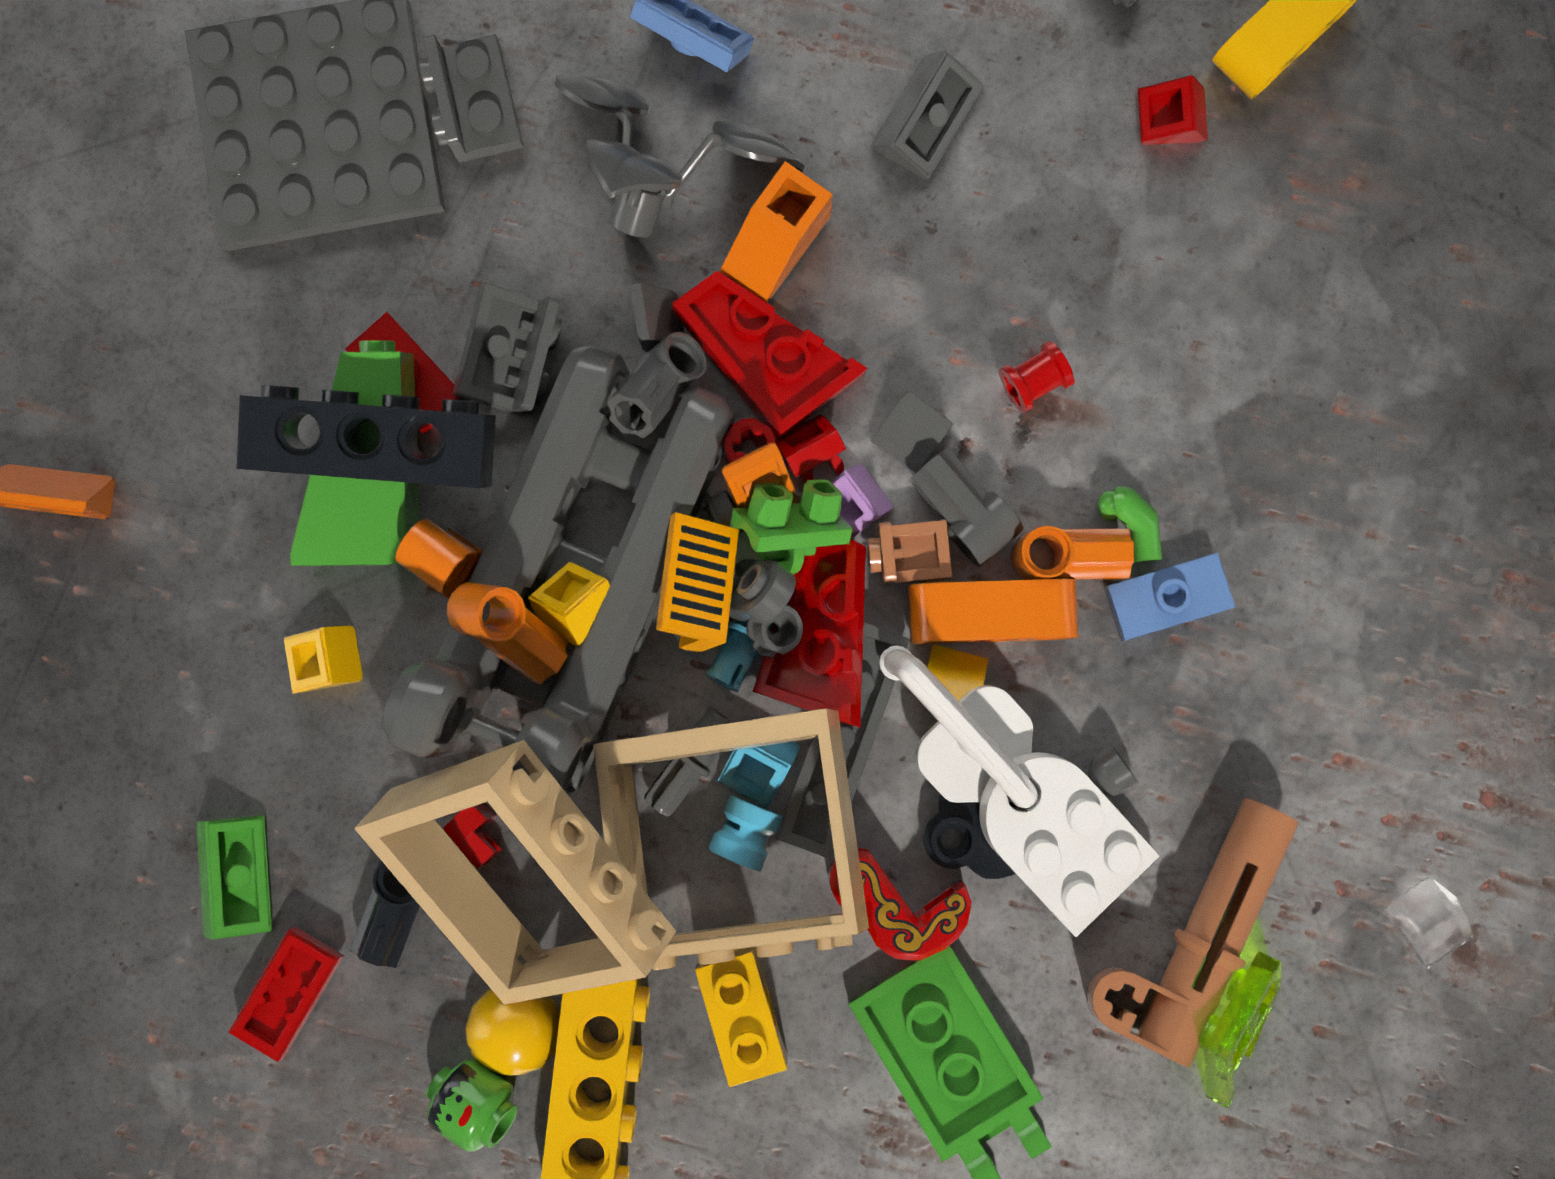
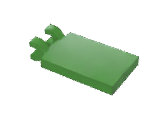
(950, 1060)

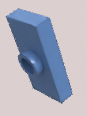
(695, 31)
(1169, 597)

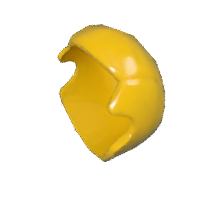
(513, 1035)

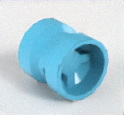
(745, 833)

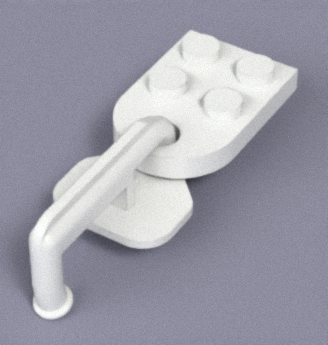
(1063, 833)

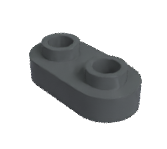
(760, 590)

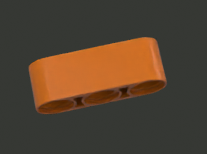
(993, 611)

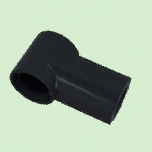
(386, 921)

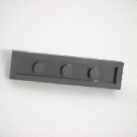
(807, 814)

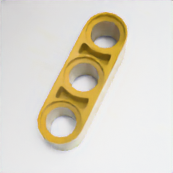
(1275, 40)

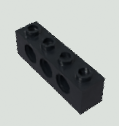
(271, 439)

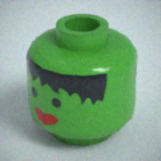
(471, 1105)

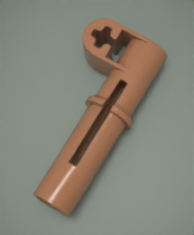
(1177, 1011)

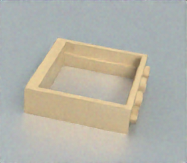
(561, 841)
(770, 938)

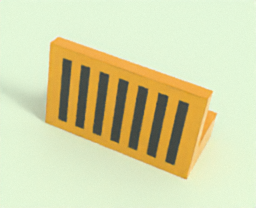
(697, 582)

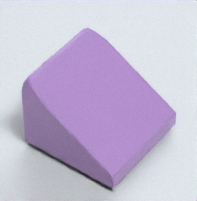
(862, 499)

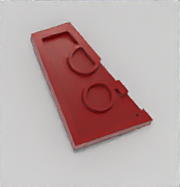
(765, 358)
(829, 657)

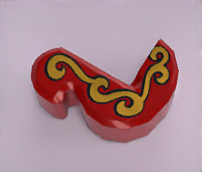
(893, 923)

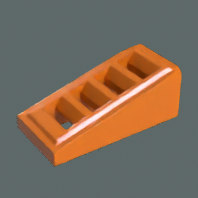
(757, 467)

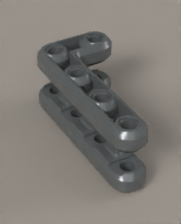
(444, 699)

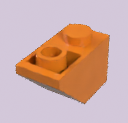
(777, 232)

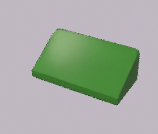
(233, 877)

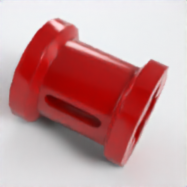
(1037, 376)
(746, 430)

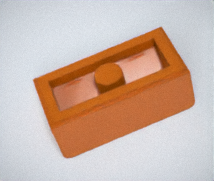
(56, 491)

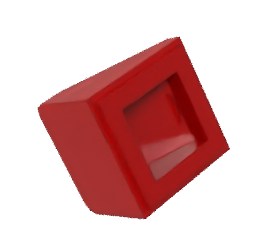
(1173, 112)

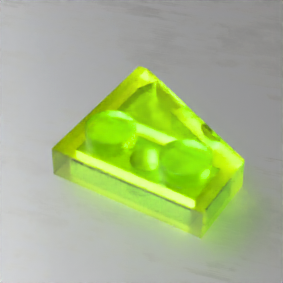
(1239, 1029)

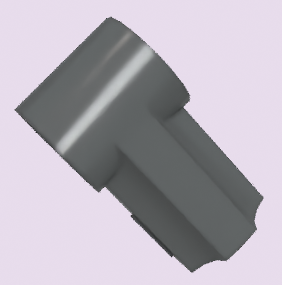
(656, 384)
(975, 518)

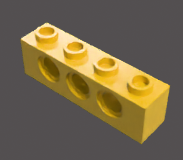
(582, 1056)

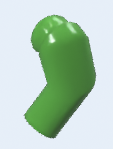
(1138, 517)

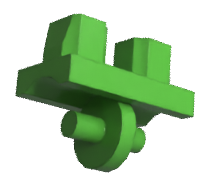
(794, 530)

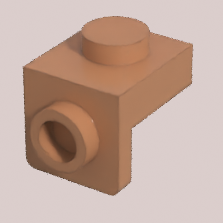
(910, 552)

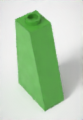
(352, 517)

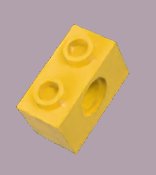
(742, 1017)

